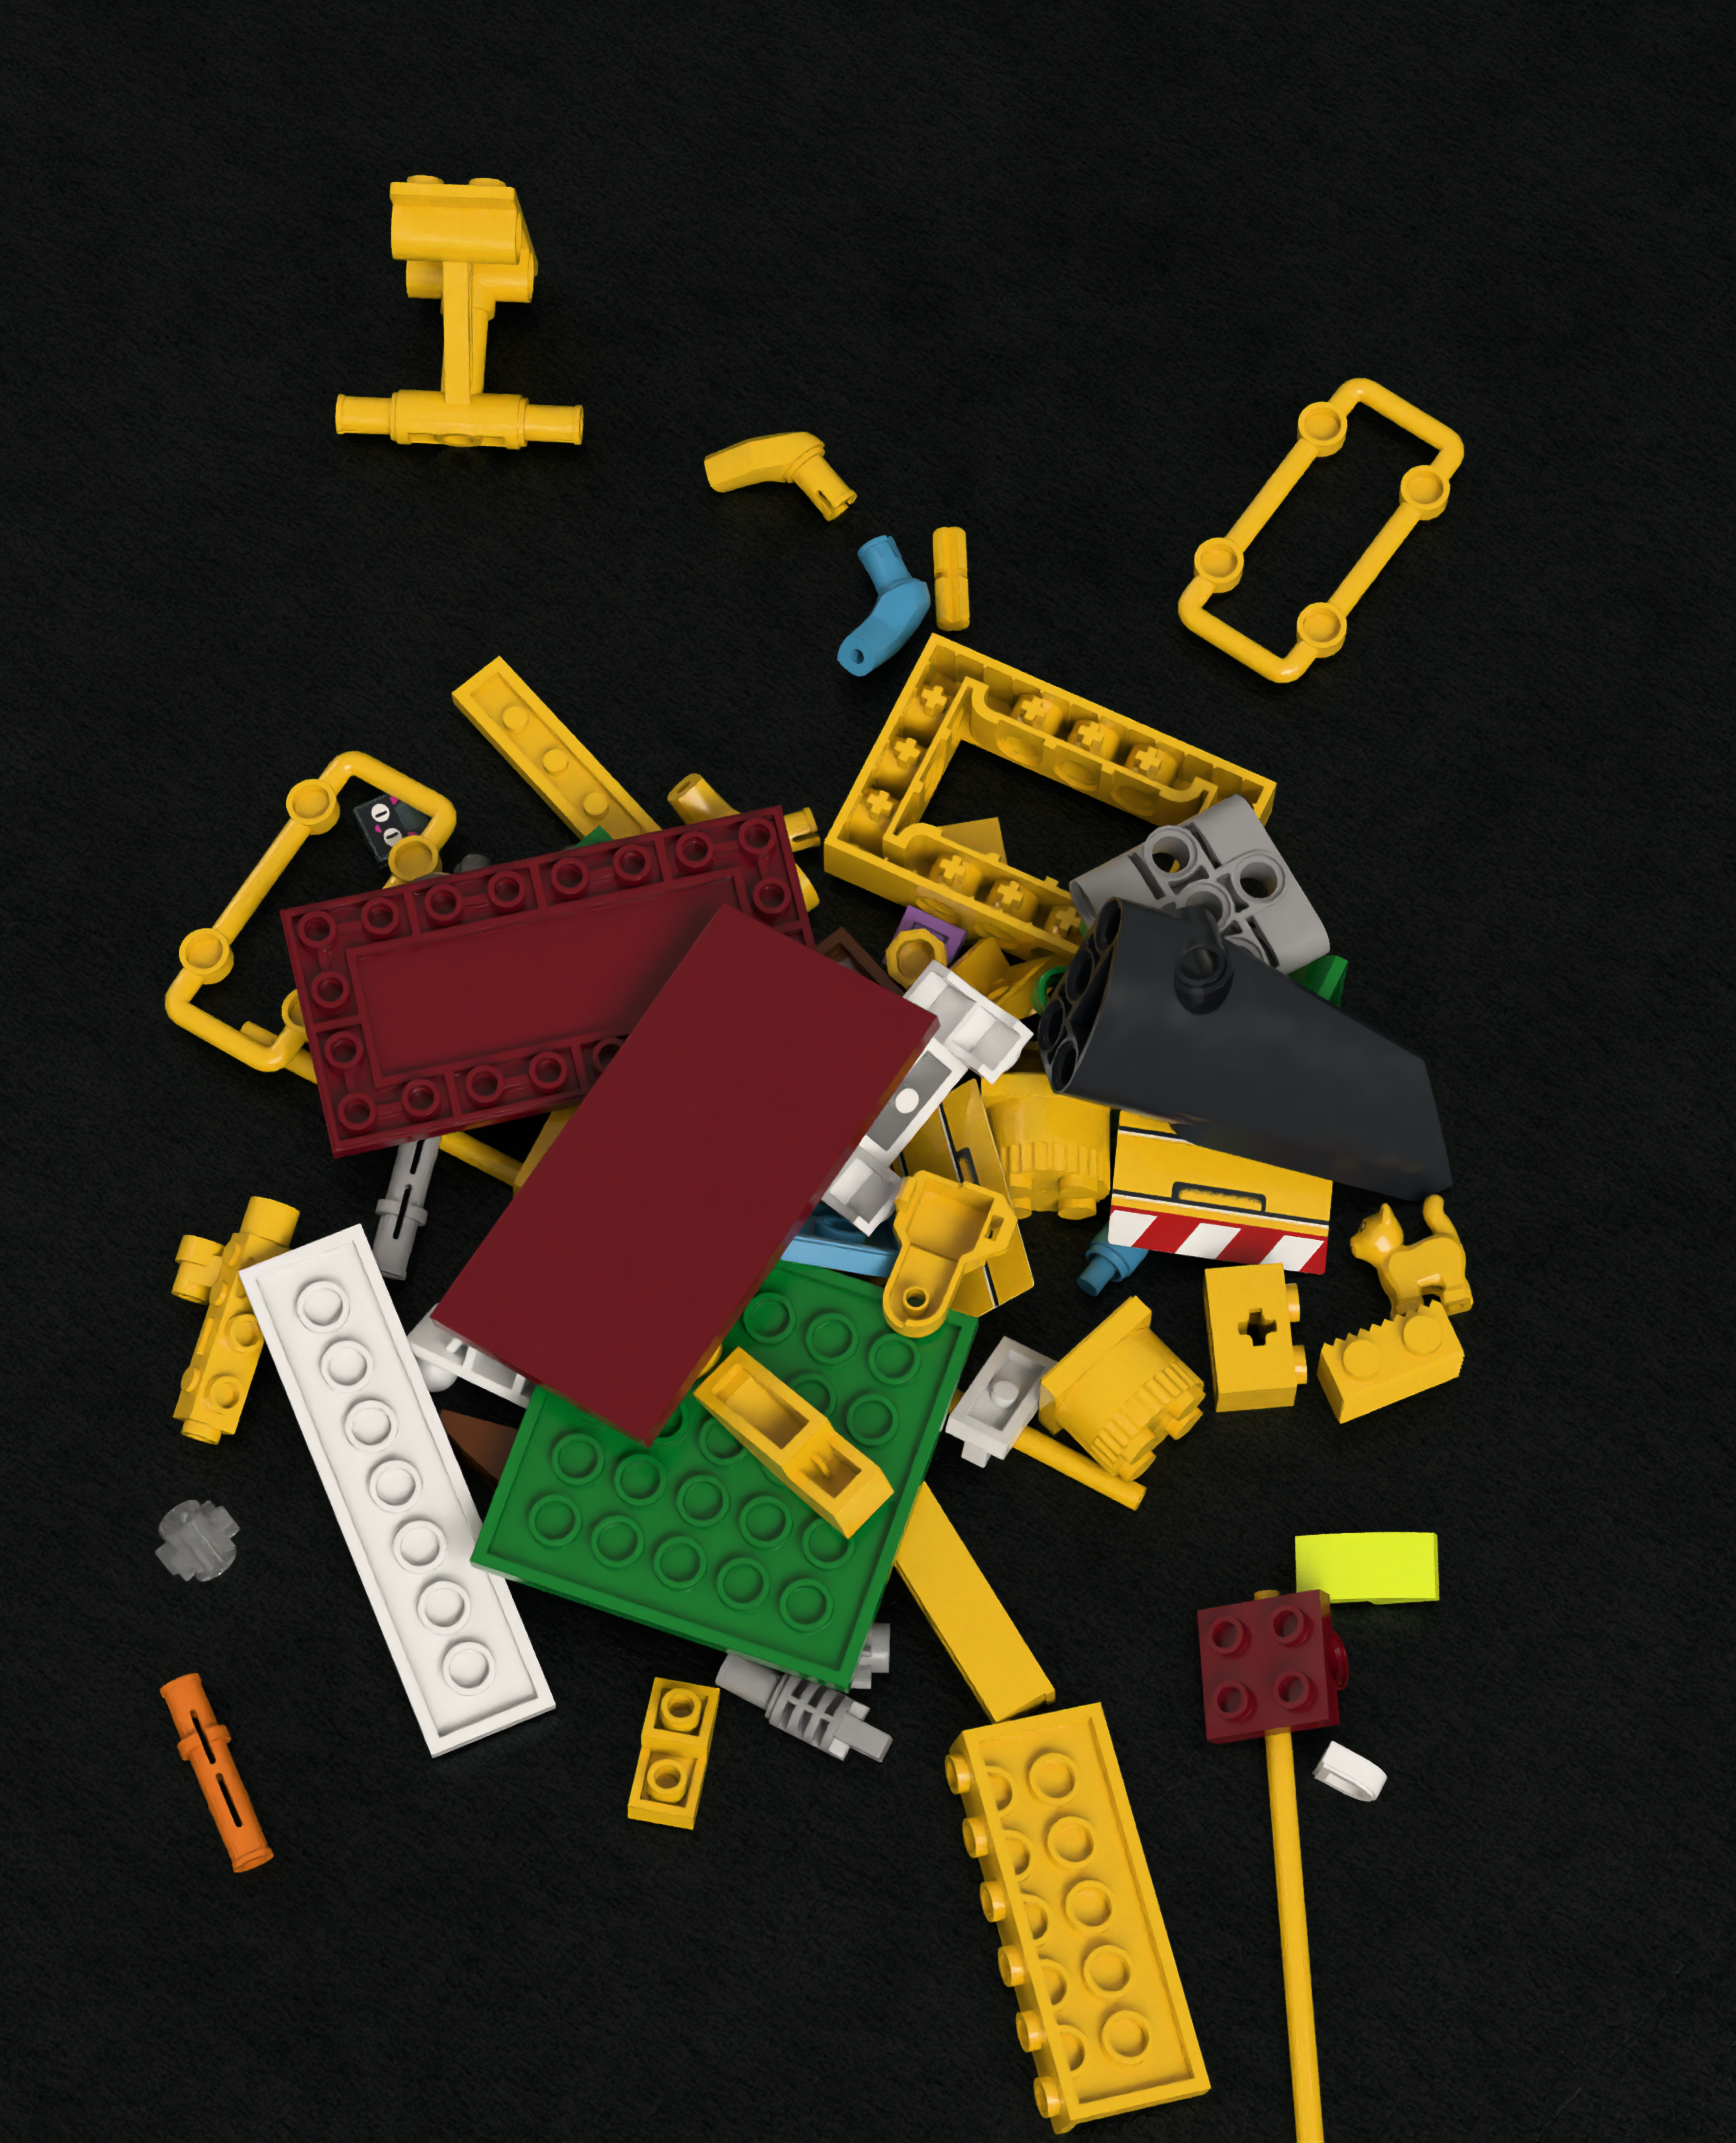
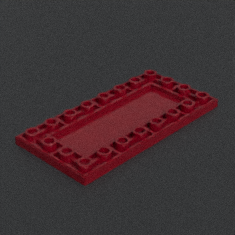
(515, 977)
(685, 1174)

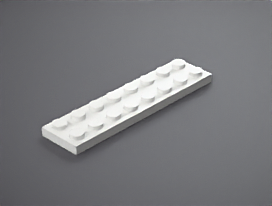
(396, 1490)

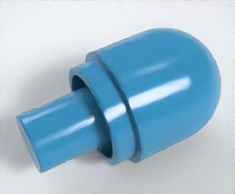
(1108, 1262)

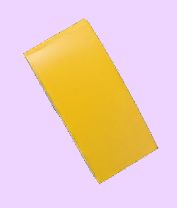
(673, 1753)

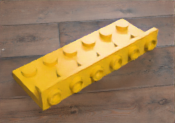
(1075, 1916)

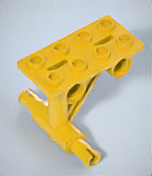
(470, 253)

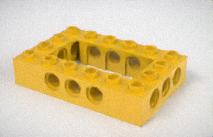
(1037, 726)

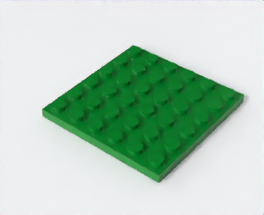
(704, 1531)

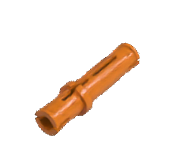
(187, 1702)

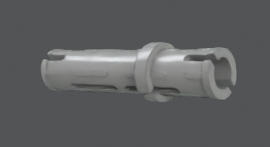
(392, 1253)

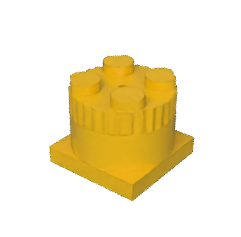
(1048, 1145)
(1121, 1393)

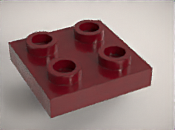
(1270, 1666)

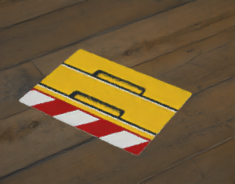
(961, 1147)
(1214, 1202)

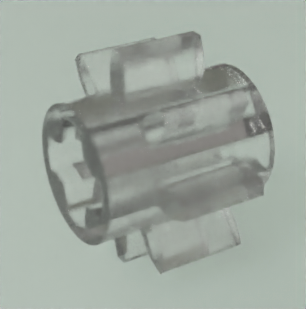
(197, 1540)

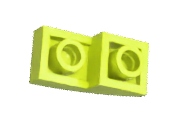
(1369, 1566)

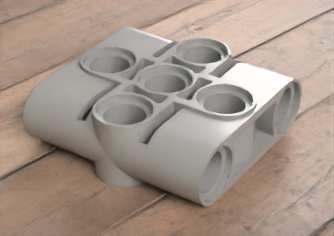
(1213, 856)

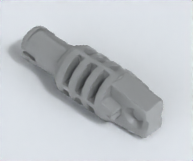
(805, 1709)

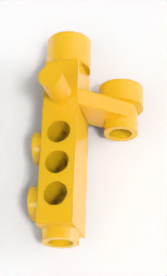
(230, 1336)

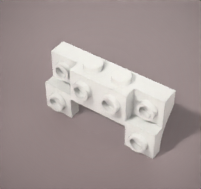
(972, 1037)

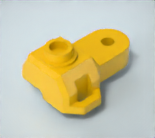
(941, 1238)

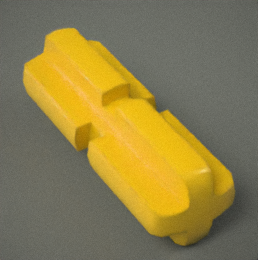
(951, 579)

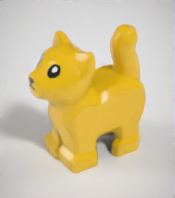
(1423, 1268)

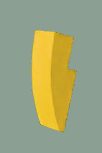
(794, 1442)

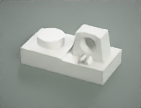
(999, 1402)

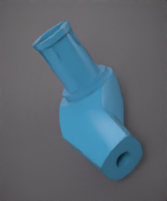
(895, 615)

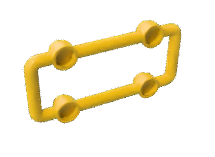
(1320, 625)
(312, 811)

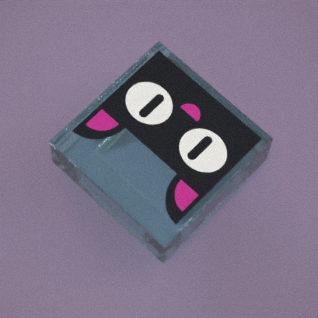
(386, 822)

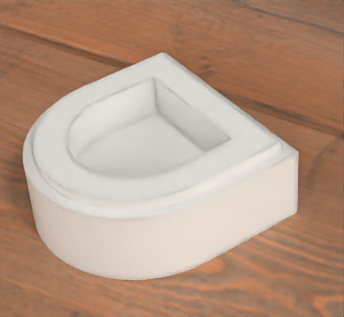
(1349, 1773)

